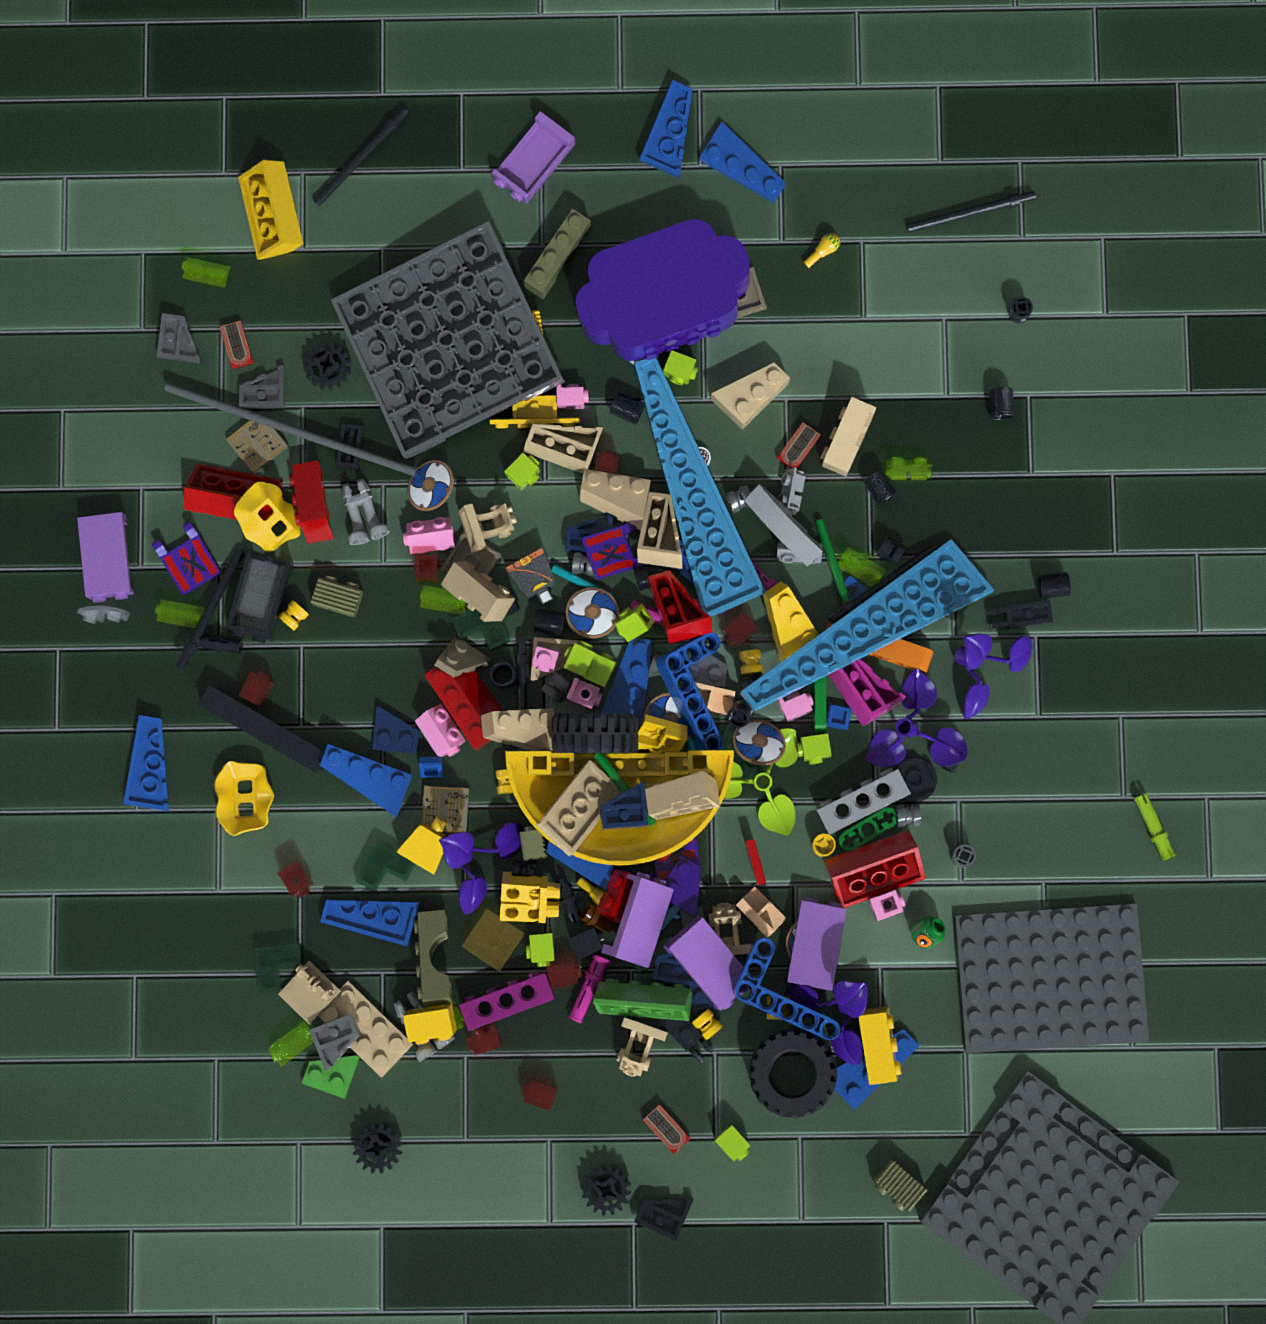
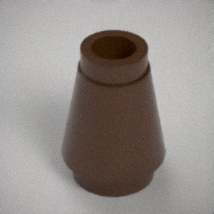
(595, 919)

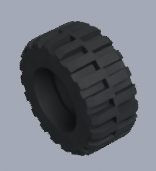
(595, 733)
(764, 1087)

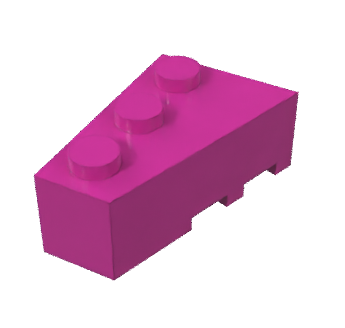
(865, 691)

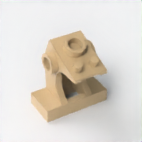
(502, 519)
(724, 914)
(633, 1064)

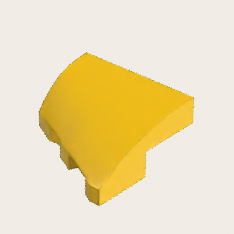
(661, 735)

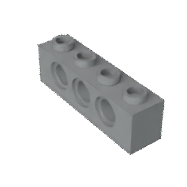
(898, 790)

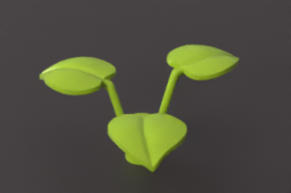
(778, 813)

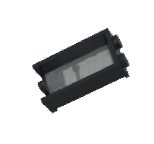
(259, 598)

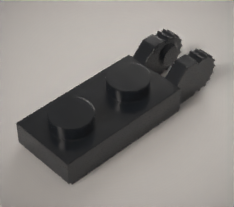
(1023, 615)
(686, 1035)

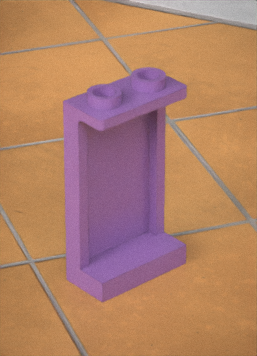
(534, 159)
(105, 556)
(641, 920)
(816, 944)
(707, 962)

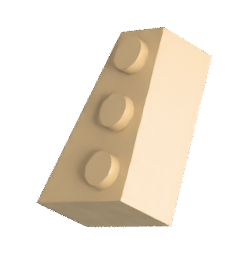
(750, 394)
(848, 436)
(563, 445)
(616, 494)
(659, 533)
(478, 591)
(520, 728)
(682, 796)

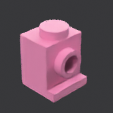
(571, 397)
(545, 659)
(575, 694)
(796, 706)
(880, 912)

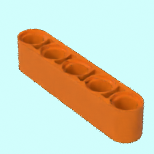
(903, 654)

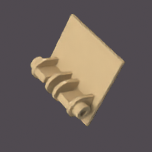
(309, 992)

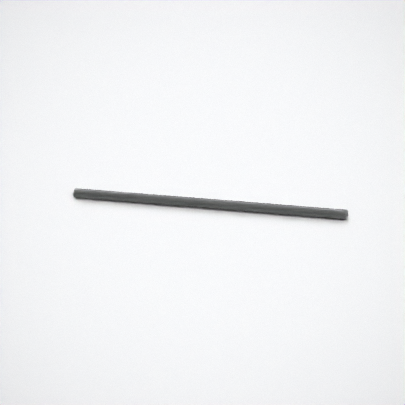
(305, 434)

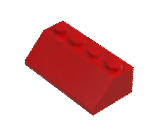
(219, 489)
(466, 701)
(875, 869)

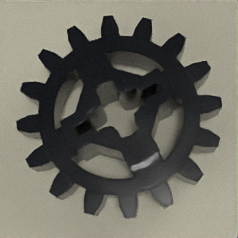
(326, 375)
(376, 1137)
(596, 1183)

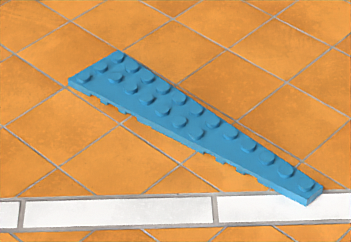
(711, 542)
(912, 601)

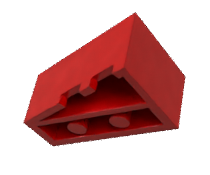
(311, 501)
(677, 610)

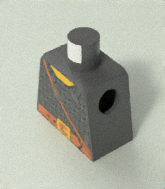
(533, 576)

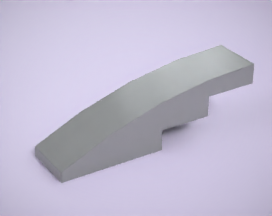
(783, 525)

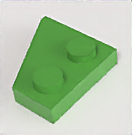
(335, 1080)

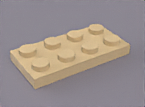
(578, 808)
(380, 1040)

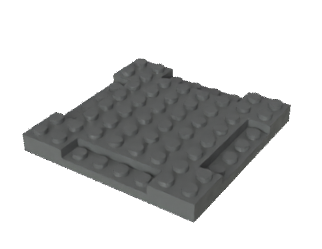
(447, 340)
(1049, 1201)

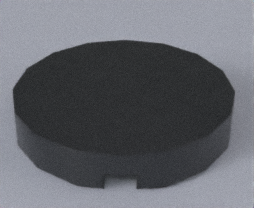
(919, 778)

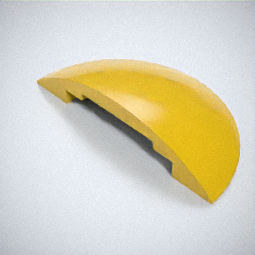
(542, 776)

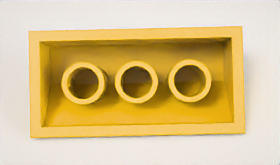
(270, 209)

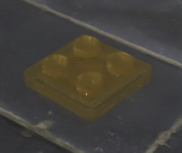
(493, 940)

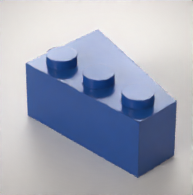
(593, 871)

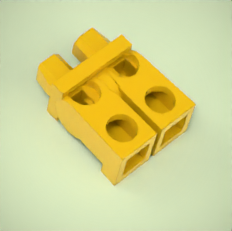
(526, 898)

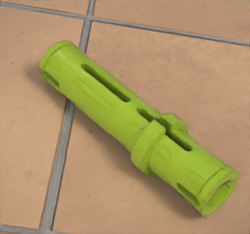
(1154, 826)

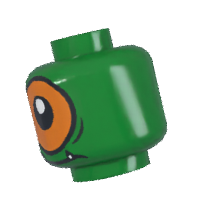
(928, 932)

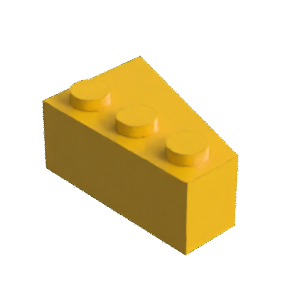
(788, 621)
(879, 1045)

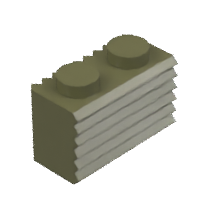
(336, 596)
(533, 844)
(899, 1185)

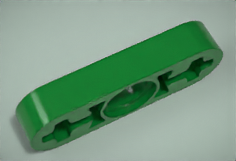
(820, 705)
(856, 843)

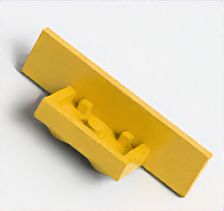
(537, 410)

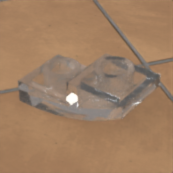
(97, 613)

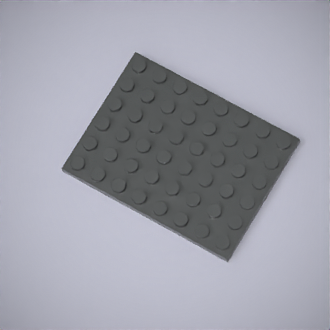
(1051, 978)

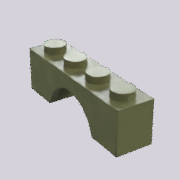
(547, 267)
(432, 930)

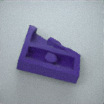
(685, 882)

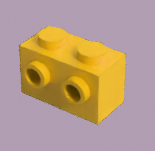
(430, 1023)

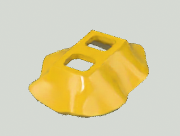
(260, 530)
(229, 798)

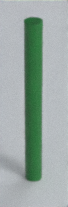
(832, 560)
(617, 779)

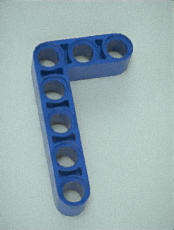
(689, 689)
(777, 1000)

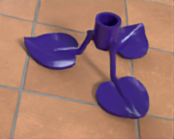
(975, 652)
(886, 745)
(458, 852)
(851, 1001)

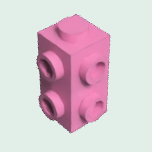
(429, 535)
(440, 731)

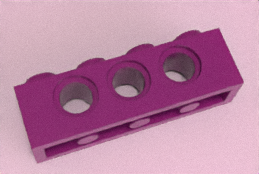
(542, 994)

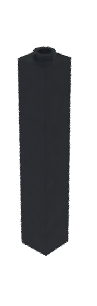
(262, 728)

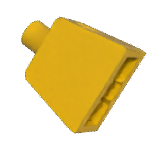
(424, 845)

